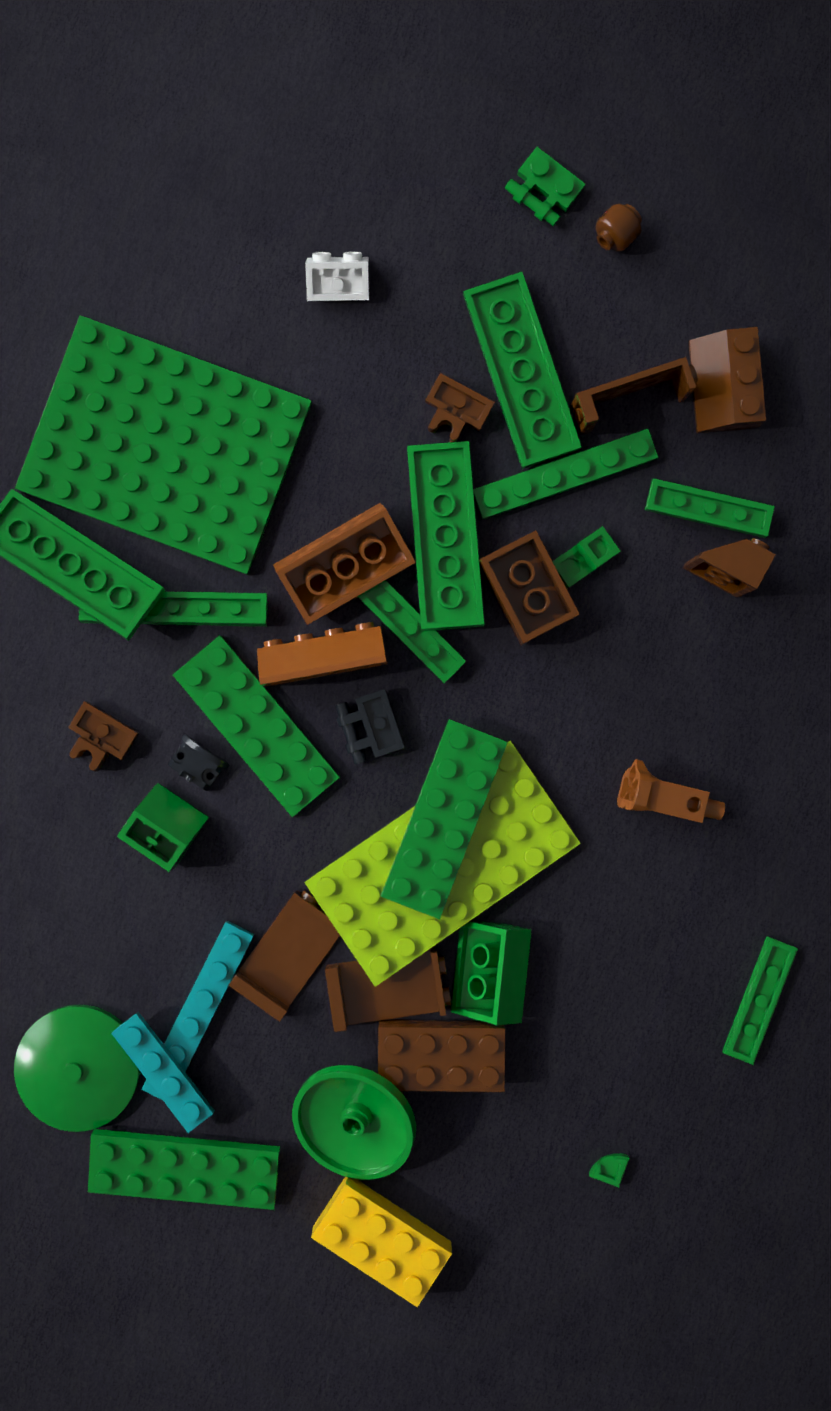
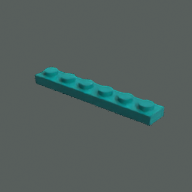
(205, 996)

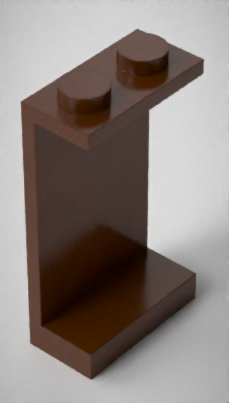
(679, 371)
(286, 955)
(406, 993)

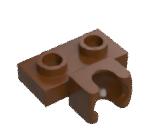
(457, 407)
(100, 735)

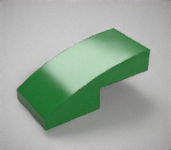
(585, 557)

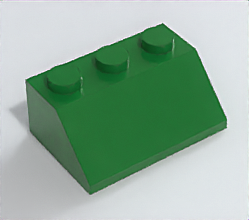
(491, 972)

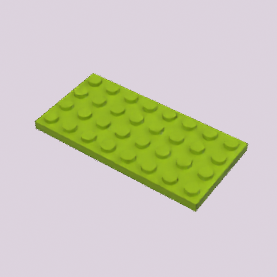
(511, 843)

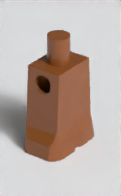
(647, 793)

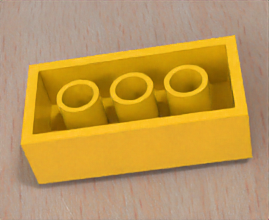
(382, 1240)

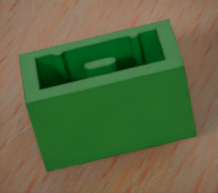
(163, 827)

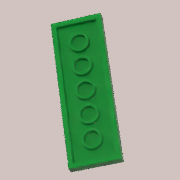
(522, 370)
(445, 536)
(75, 566)
(256, 726)
(444, 819)
(183, 1169)

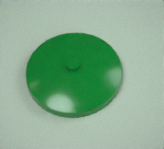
(74, 1069)
(354, 1122)

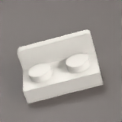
(337, 277)

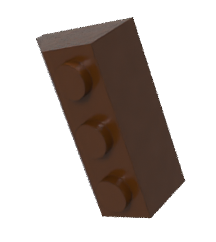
(729, 380)
(733, 567)

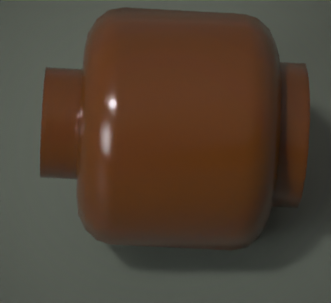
(618, 227)

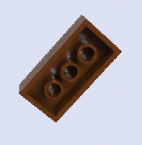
(442, 1055)

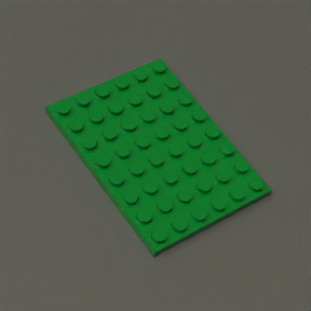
(163, 445)

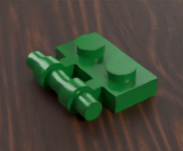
(550, 180)

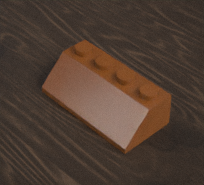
(344, 563)
(321, 656)

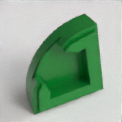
(610, 1168)

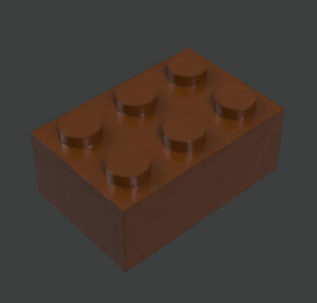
(528, 587)

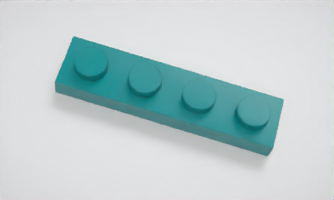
(163, 1072)

